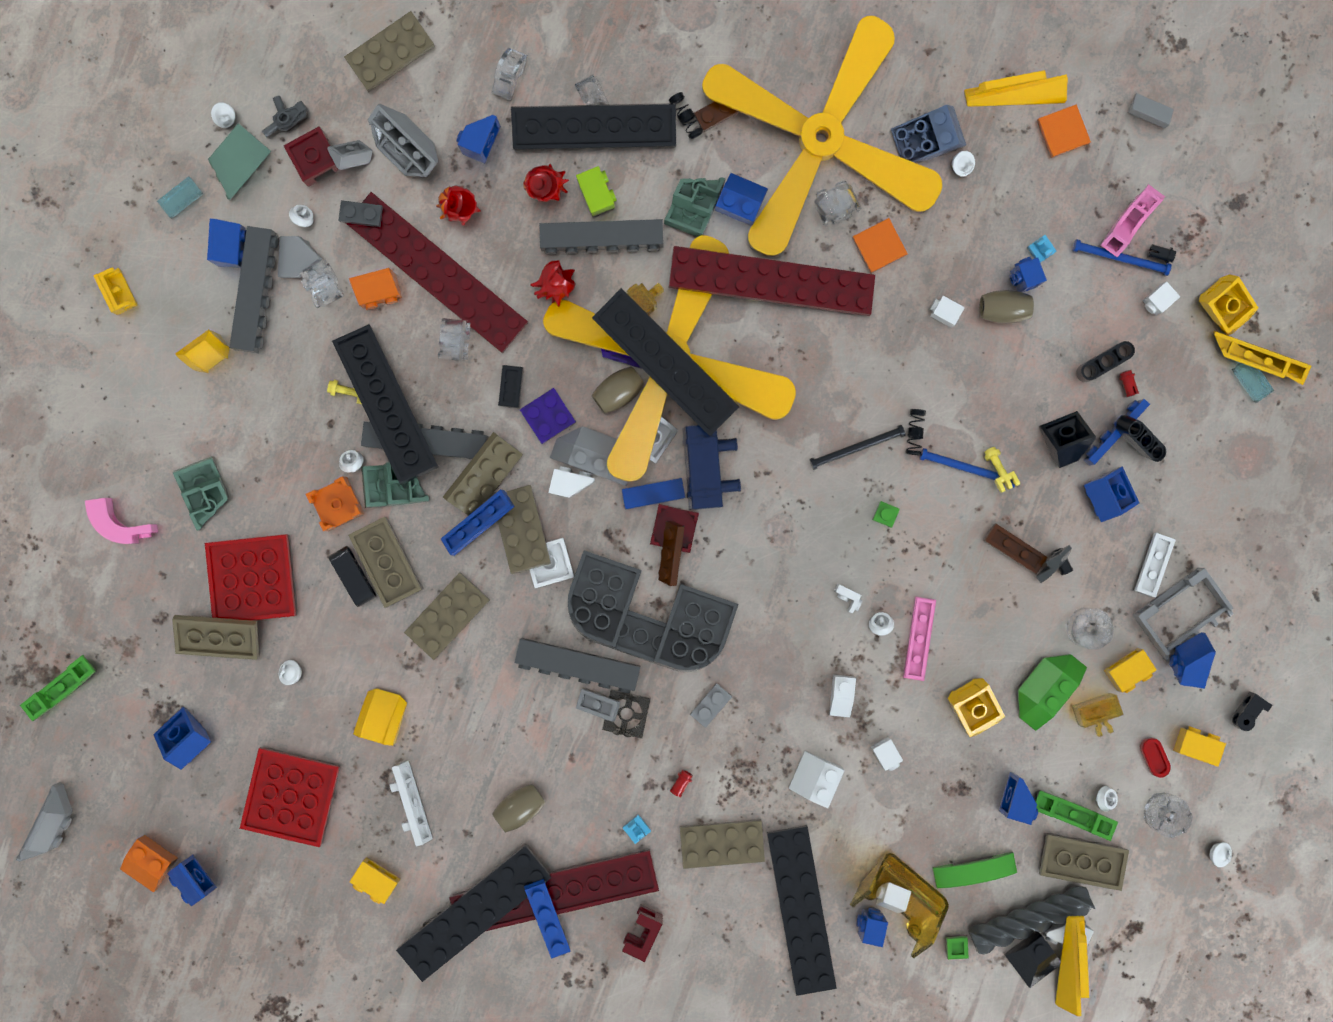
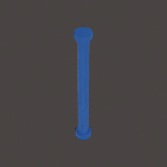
(1165, 269)
(959, 465)

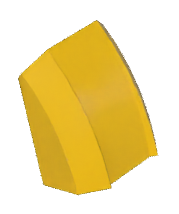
(1229, 303)
(204, 351)
(976, 706)
(380, 717)

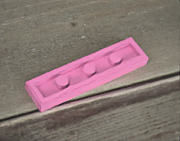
(919, 638)

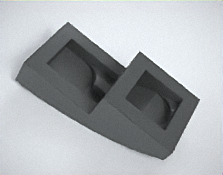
(1054, 563)

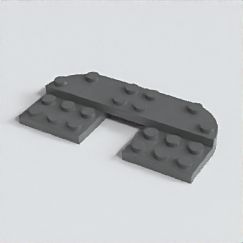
(685, 643)

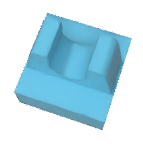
(1042, 248)
(636, 829)

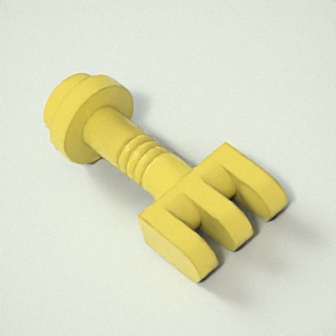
(333, 387)
(992, 454)

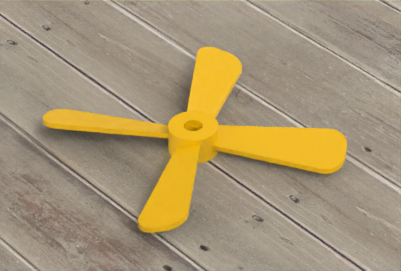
(902, 179)
(755, 389)

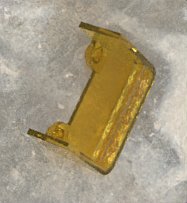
(925, 906)

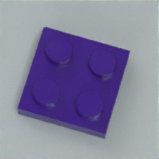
(547, 416)

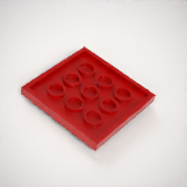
(250, 578)
(289, 797)

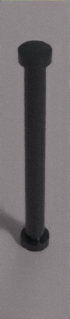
(899, 431)

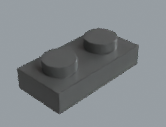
(360, 213)

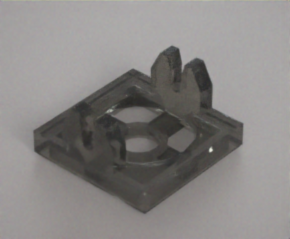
(638, 730)

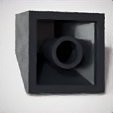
(1067, 438)
(1033, 959)

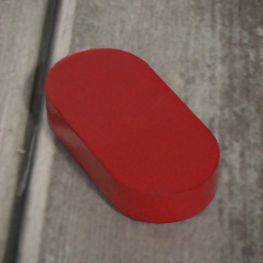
(1155, 757)

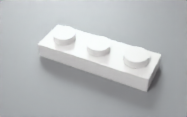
(1154, 565)

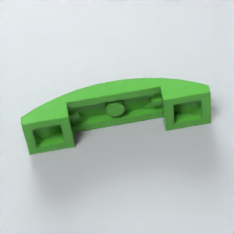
(58, 689)
(1076, 815)
(975, 872)

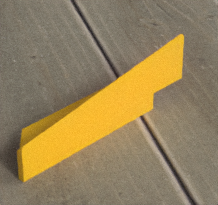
(1019, 90)
(1262, 358)
(1073, 973)

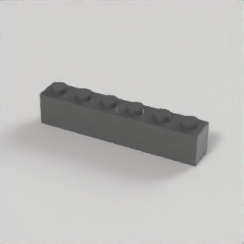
(601, 235)
(253, 289)
(441, 442)
(577, 664)

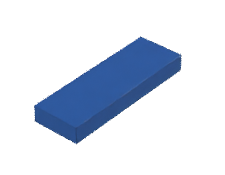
(653, 493)

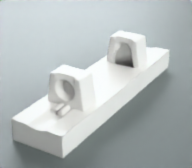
(412, 803)

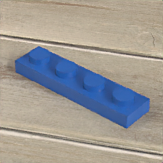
(1108, 438)
(477, 522)
(547, 918)

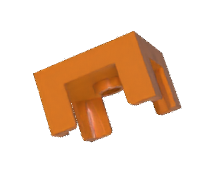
(335, 504)

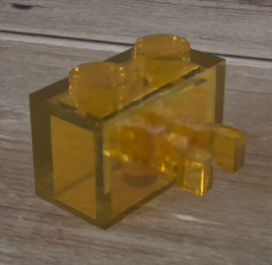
(645, 298)
(1097, 711)

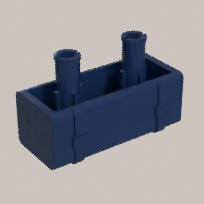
(703, 468)

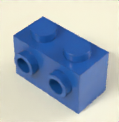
(1027, 274)
(872, 927)

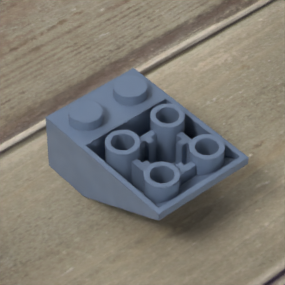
(929, 135)

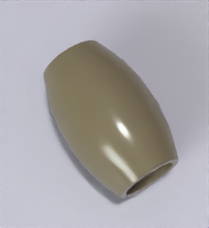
(1006, 306)
(618, 389)
(518, 808)

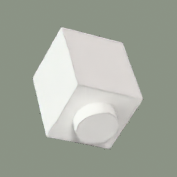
(1160, 299)
(946, 311)
(887, 754)
(893, 897)

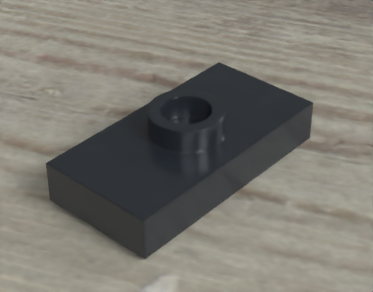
(510, 386)

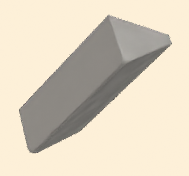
(1151, 111)
(350, 154)

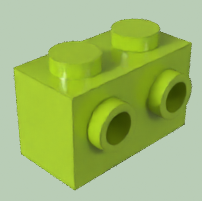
(595, 191)

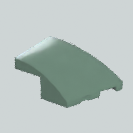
(237, 159)
(694, 204)
(383, 488)
(201, 490)

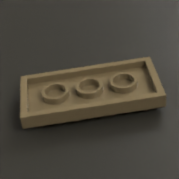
(389, 51)
(483, 474)
(523, 532)
(385, 562)
(447, 616)
(215, 637)
(722, 844)
(1084, 862)

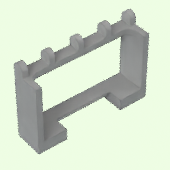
(1152, 608)

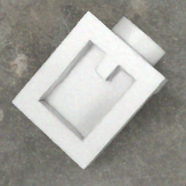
(846, 594)

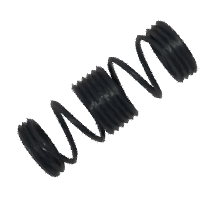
(686, 115)
(915, 432)

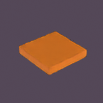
(1063, 131)
(879, 245)

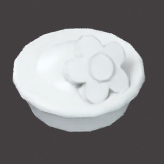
(223, 115)
(963, 163)
(301, 215)
(350, 461)
(881, 624)
(289, 672)
(1106, 798)
(1221, 854)

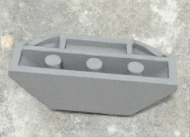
(402, 142)
(586, 451)
(49, 824)

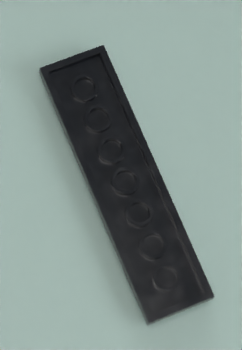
(593, 126)
(665, 362)
(385, 404)
(801, 910)
(472, 913)

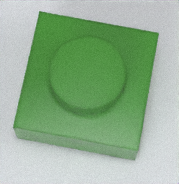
(886, 514)
(957, 947)

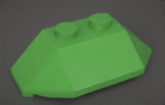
(1049, 689)

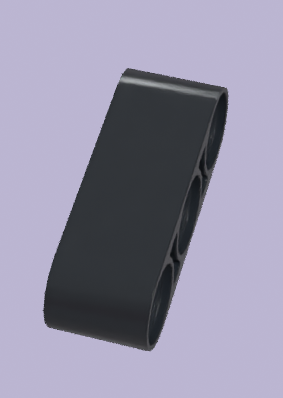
(1113, 356)
(1141, 438)
(352, 576)

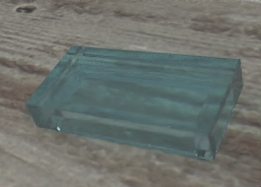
(180, 197)
(1253, 381)

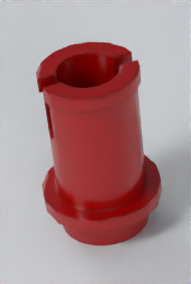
(1129, 383)
(681, 783)

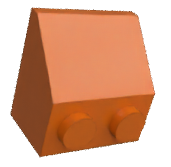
(376, 288)
(148, 863)

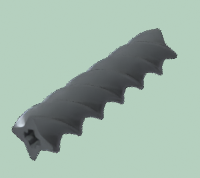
(1036, 917)

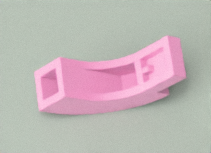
(1131, 220)
(104, 521)

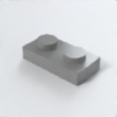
(598, 705)
(711, 705)

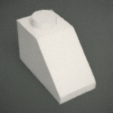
(842, 695)

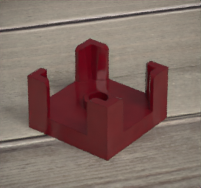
(311, 155)
(680, 516)
(641, 946)

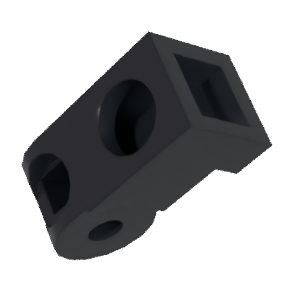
(1249, 710)

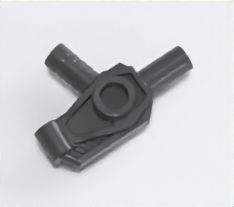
(285, 118)

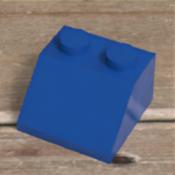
(478, 138)
(741, 199)
(225, 243)
(1111, 494)
(1193, 661)
(181, 738)
(1018, 801)
(191, 880)

